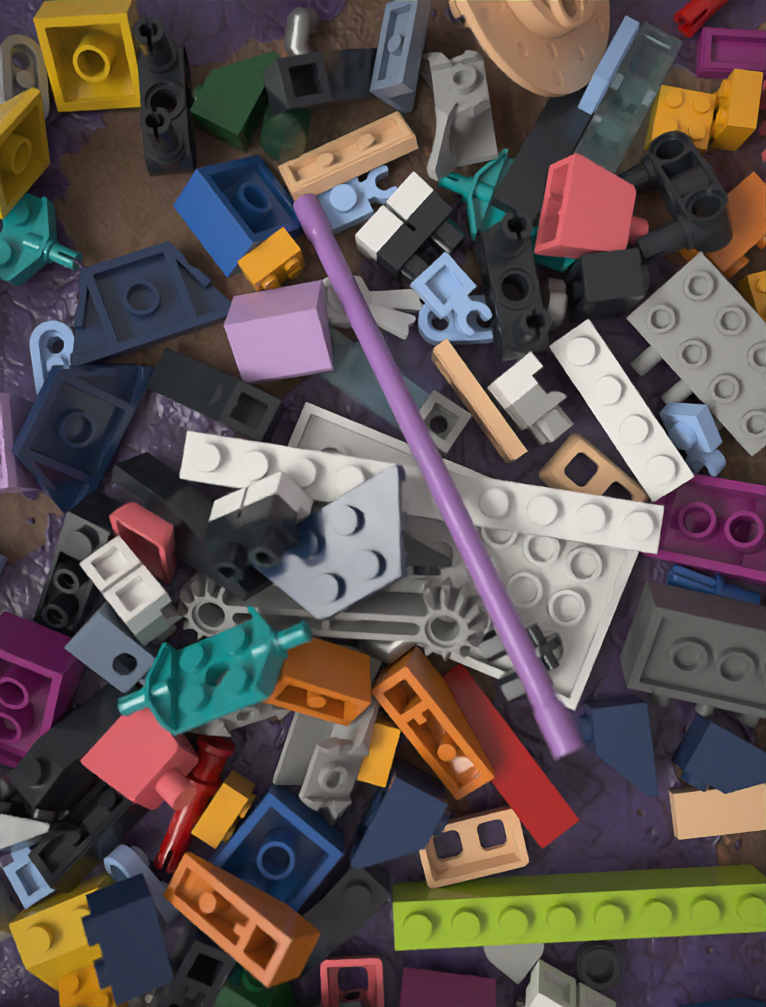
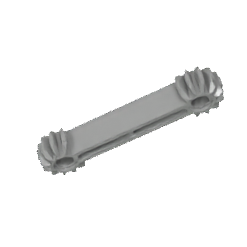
(379, 617)

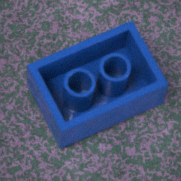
(281, 847)

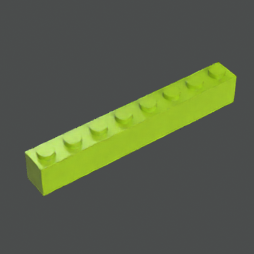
(580, 907)

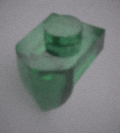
(284, 134)

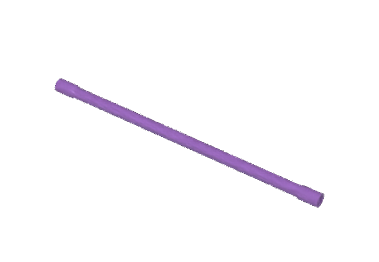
(548, 707)

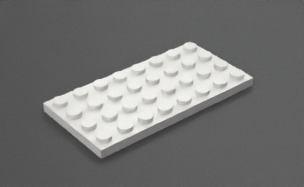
(550, 581)

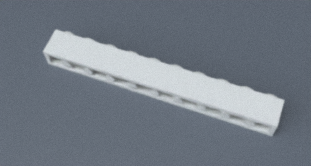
(488, 501)

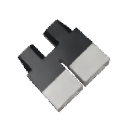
(406, 229)
(255, 525)

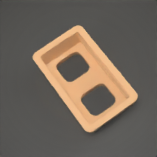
(607, 471)
(474, 859)

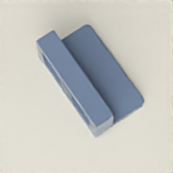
(400, 53)

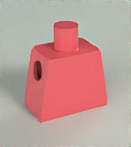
(586, 211)
(144, 761)

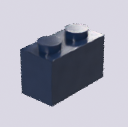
(129, 939)

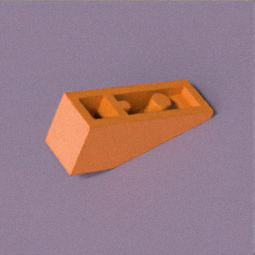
(433, 722)
(243, 920)

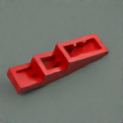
(517, 773)

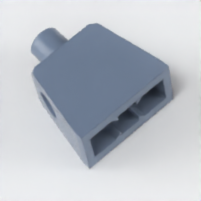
(103, 646)

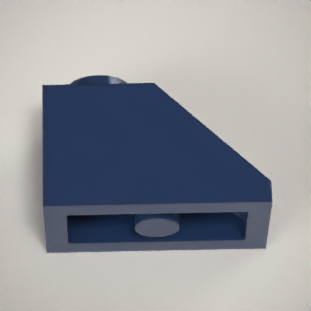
(621, 736)
(718, 758)

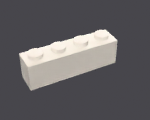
(621, 411)

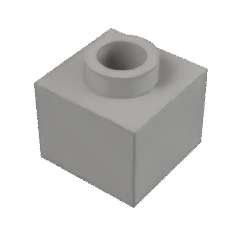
(455, 417)

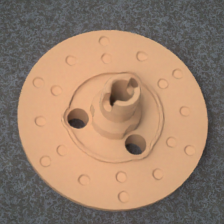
(541, 43)

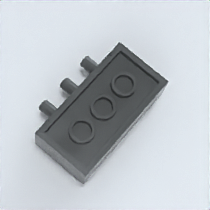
(698, 651)

